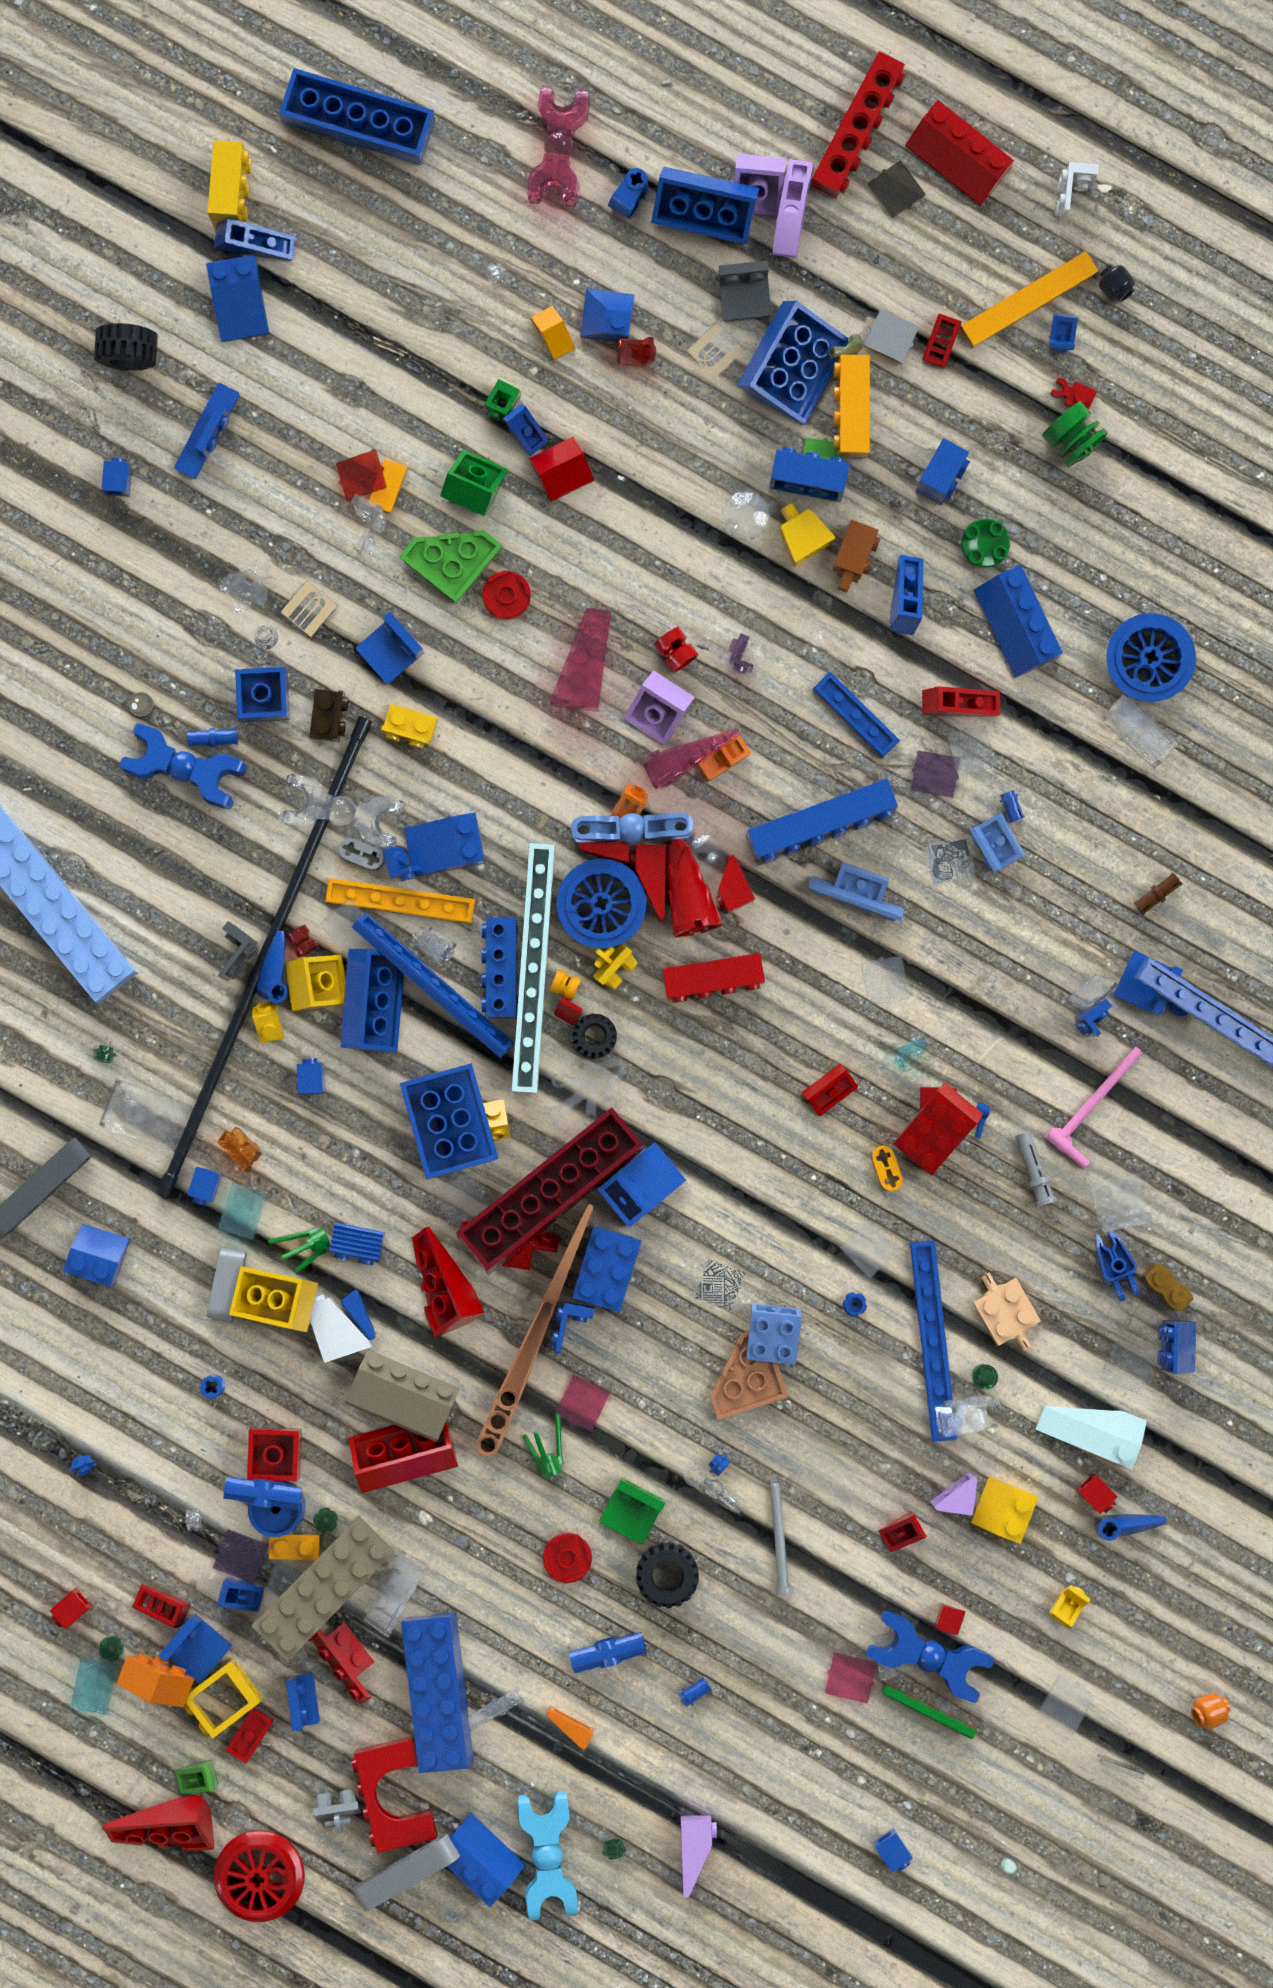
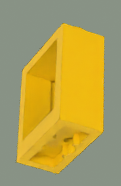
(243, 1684)

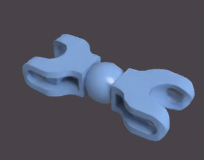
(632, 828)

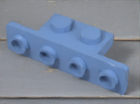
(858, 888)

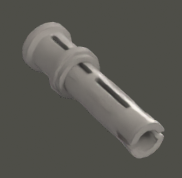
(1039, 1181)

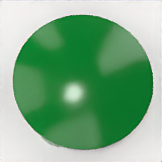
(985, 543)

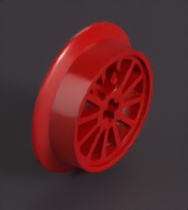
(292, 1871)

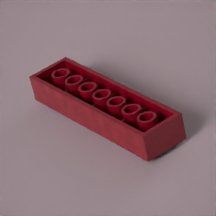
(549, 1191)

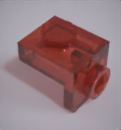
(636, 352)

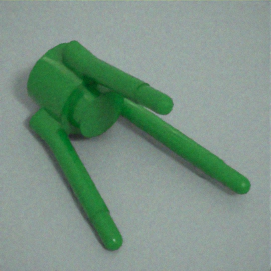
(317, 1241)
(548, 1462)

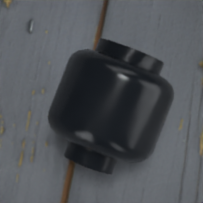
(1116, 283)

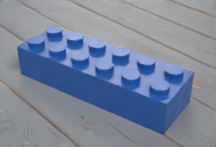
(357, 116)
(822, 820)
(437, 1692)

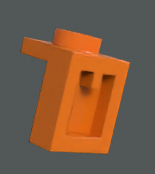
(631, 801)

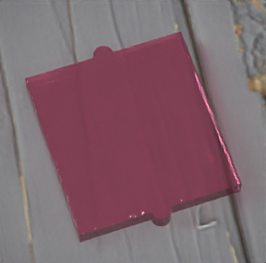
(582, 1402)
(850, 1677)

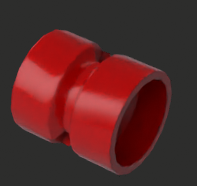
(677, 658)

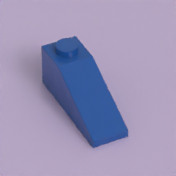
(253, 240)
(907, 595)

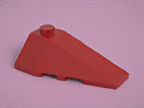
(449, 1294)
(174, 1822)

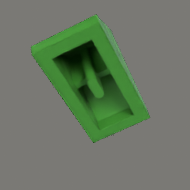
(197, 1778)

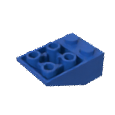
(641, 1184)
(1178, 1346)

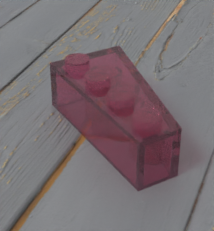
(583, 670)

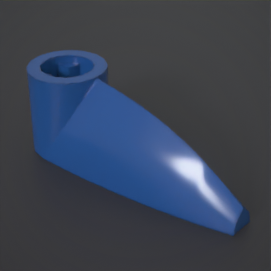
(273, 971)
(1127, 1524)

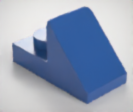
(525, 429)

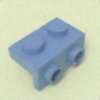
(997, 843)

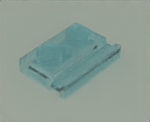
(242, 1210)
(93, 1685)

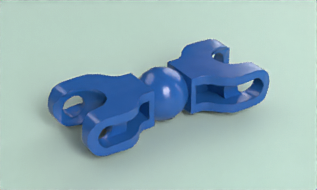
(183, 766)
(930, 1656)

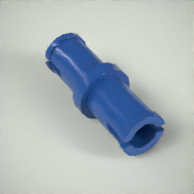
(212, 737)

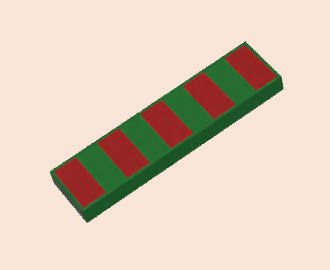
(928, 1710)

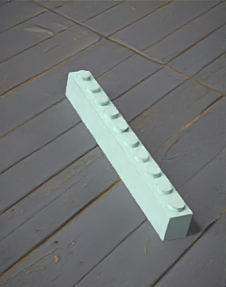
(533, 968)

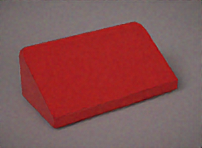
(830, 1089)

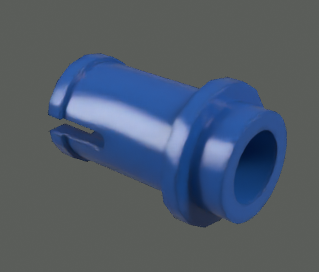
(1012, 806)
(694, 1692)

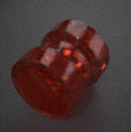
(298, 936)

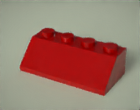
(959, 153)
(399, 1455)

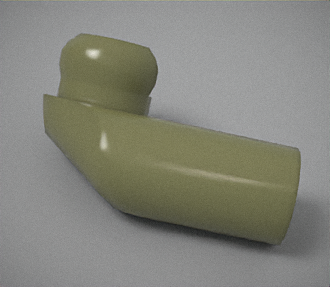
(854, 346)

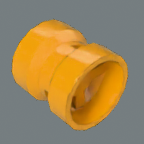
(559, 985)

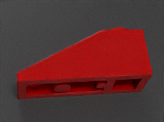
(960, 702)
(650, 868)

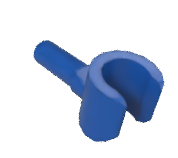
(983, 1108)

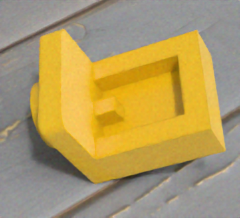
(267, 1022)
(497, 1119)
(1068, 1606)

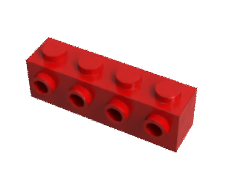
(713, 976)

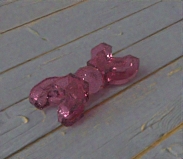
(558, 146)

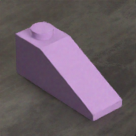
(696, 1844)

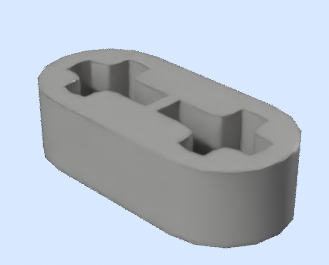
(359, 859)

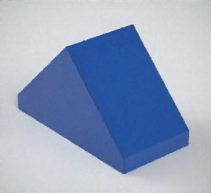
(240, 1595)

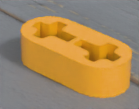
(881, 1170)

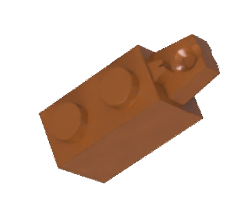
(854, 553)

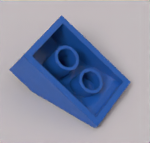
(238, 298)
(445, 844)

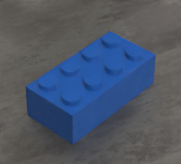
(704, 205)

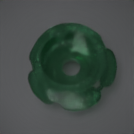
(104, 1054)
(319, 1520)
(106, 1653)
(613, 1849)

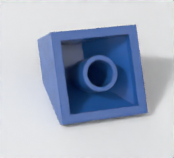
(607, 315)

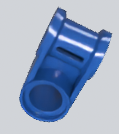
(627, 196)

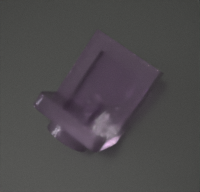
(737, 649)

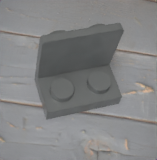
(744, 290)
(246, 950)

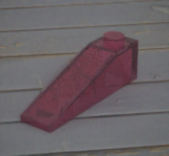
(675, 762)

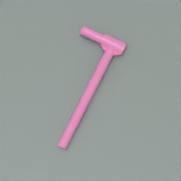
(1061, 1137)

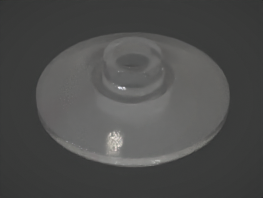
(714, 851)

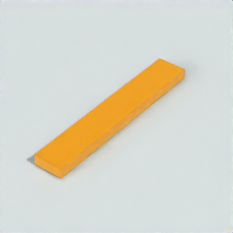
(1029, 299)
(401, 900)

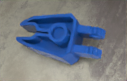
(1116, 1265)

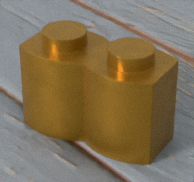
(1162, 1281)

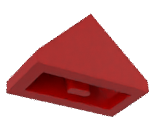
(902, 1532)

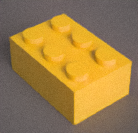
(229, 182)
(273, 1299)

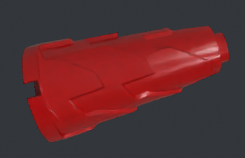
(688, 895)

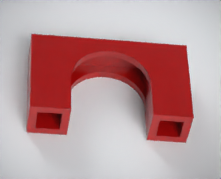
(389, 1829)

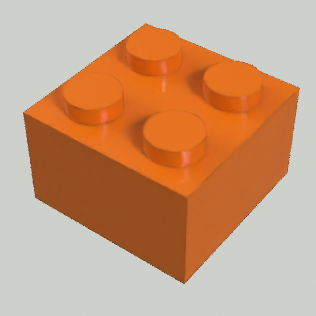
(155, 1680)

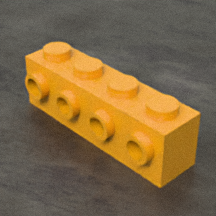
(853, 406)

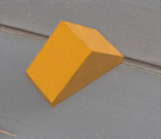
(553, 332)

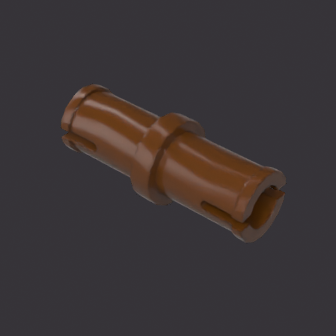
(1158, 893)

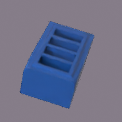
(356, 1309)

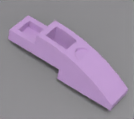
(792, 208)

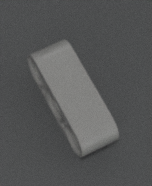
(225, 1283)

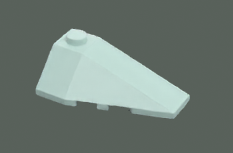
(1101, 1432)

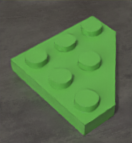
(451, 560)

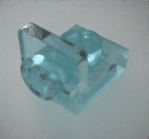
(913, 1049)

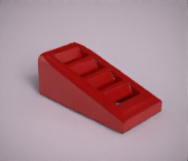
(949, 321)
(609, 850)
(179, 1616)

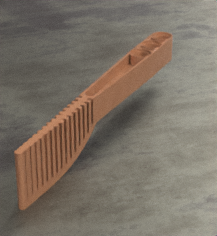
(525, 1358)

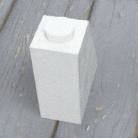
(335, 1330)

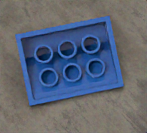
(792, 362)
(449, 1121)

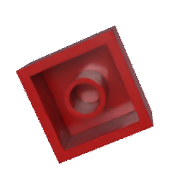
(274, 1454)

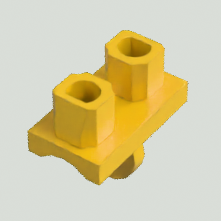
(610, 961)

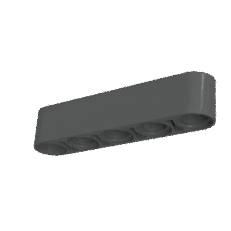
(41, 1185)

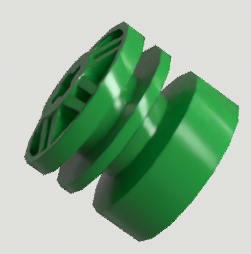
(1074, 434)

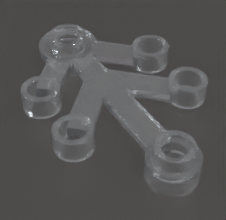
(588, 1088)

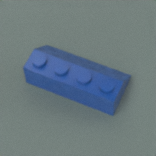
(1018, 621)
(371, 1002)

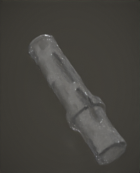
(496, 1707)

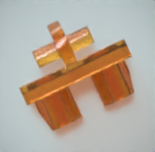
(240, 1148)

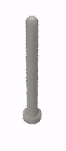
(784, 1587)

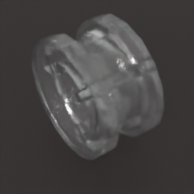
(193, 1520)

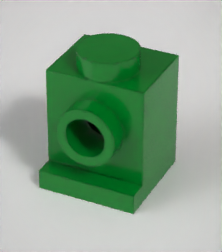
(500, 392)

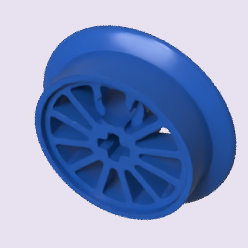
(1170, 630)
(568, 913)

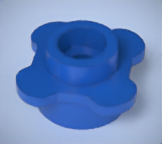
(82, 1465)

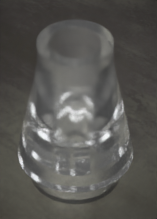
(266, 642)

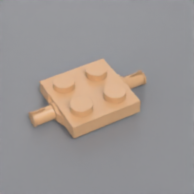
(1006, 1311)

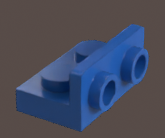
(1087, 1018)
(302, 1701)

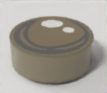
(141, 704)

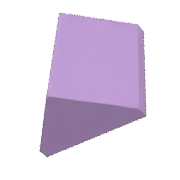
(958, 1497)

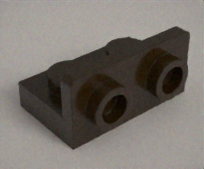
(328, 714)

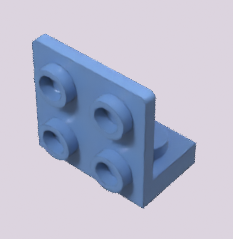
(774, 1334)

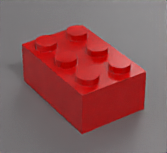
(938, 1128)

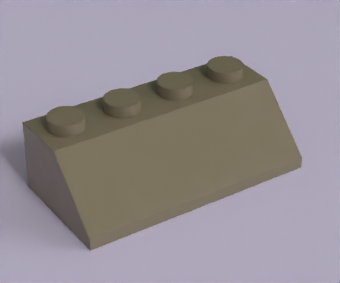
(402, 1395)

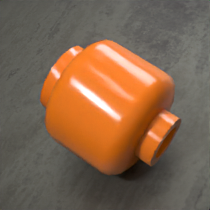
(1210, 1711)

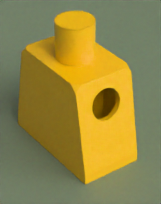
(803, 534)

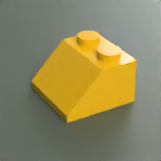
(316, 982)
(1004, 1509)

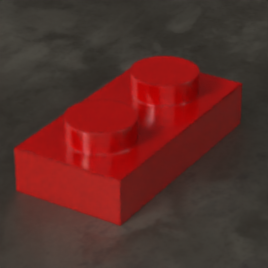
(249, 1735)

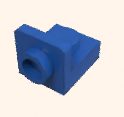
(397, 865)

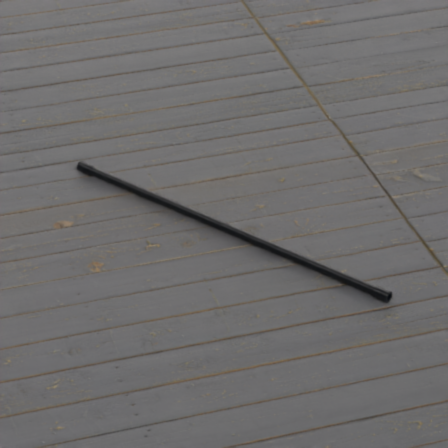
(171, 1175)

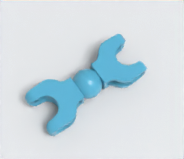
(547, 1855)

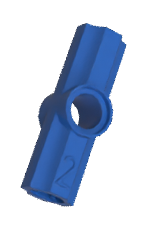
(262, 1493)
(607, 1652)

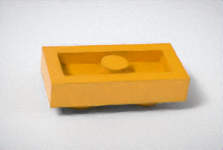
(295, 1547)

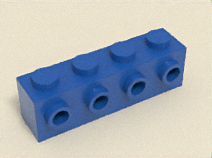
(501, 968)

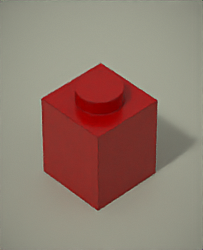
(1097, 1494)
(70, 1609)

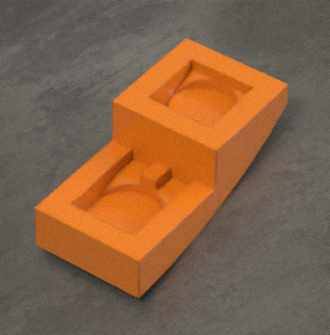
(724, 759)

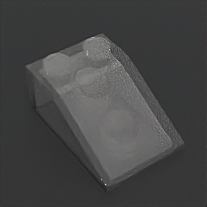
(144, 1115)

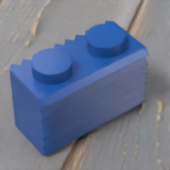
(357, 1243)

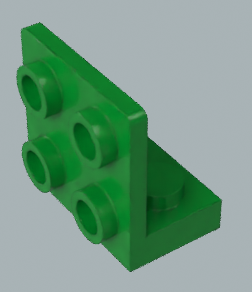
(632, 1511)

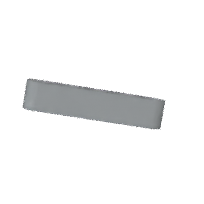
(406, 1872)

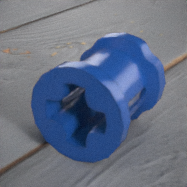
(220, 1387)

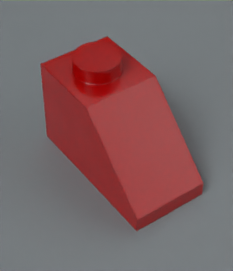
(733, 888)

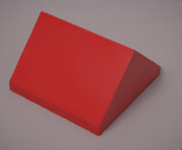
(562, 469)

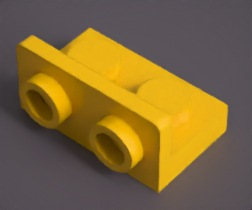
(409, 725)

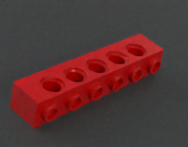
(883, 68)

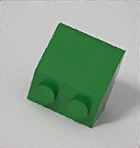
(473, 482)

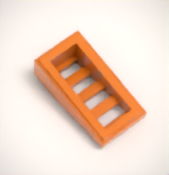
(574, 1729)

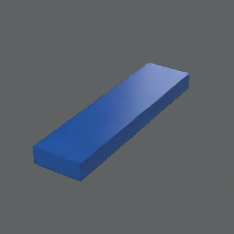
(856, 714)

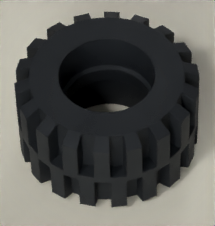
(125, 346)
(667, 1597)

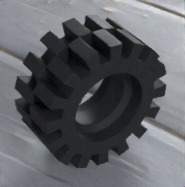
(581, 1027)

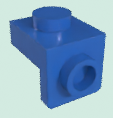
(1063, 332)

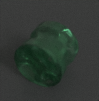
(987, 1379)

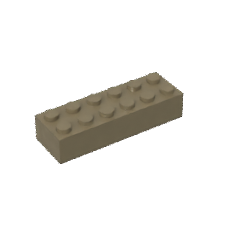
(323, 1588)

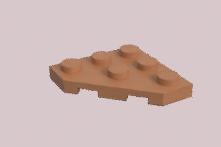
(746, 1383)

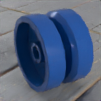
(276, 1524)

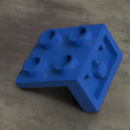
(390, 649)
(1137, 993)
(579, 1312)
(196, 1648)

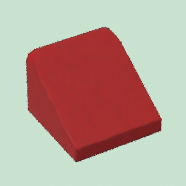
(568, 1011)
(949, 1619)

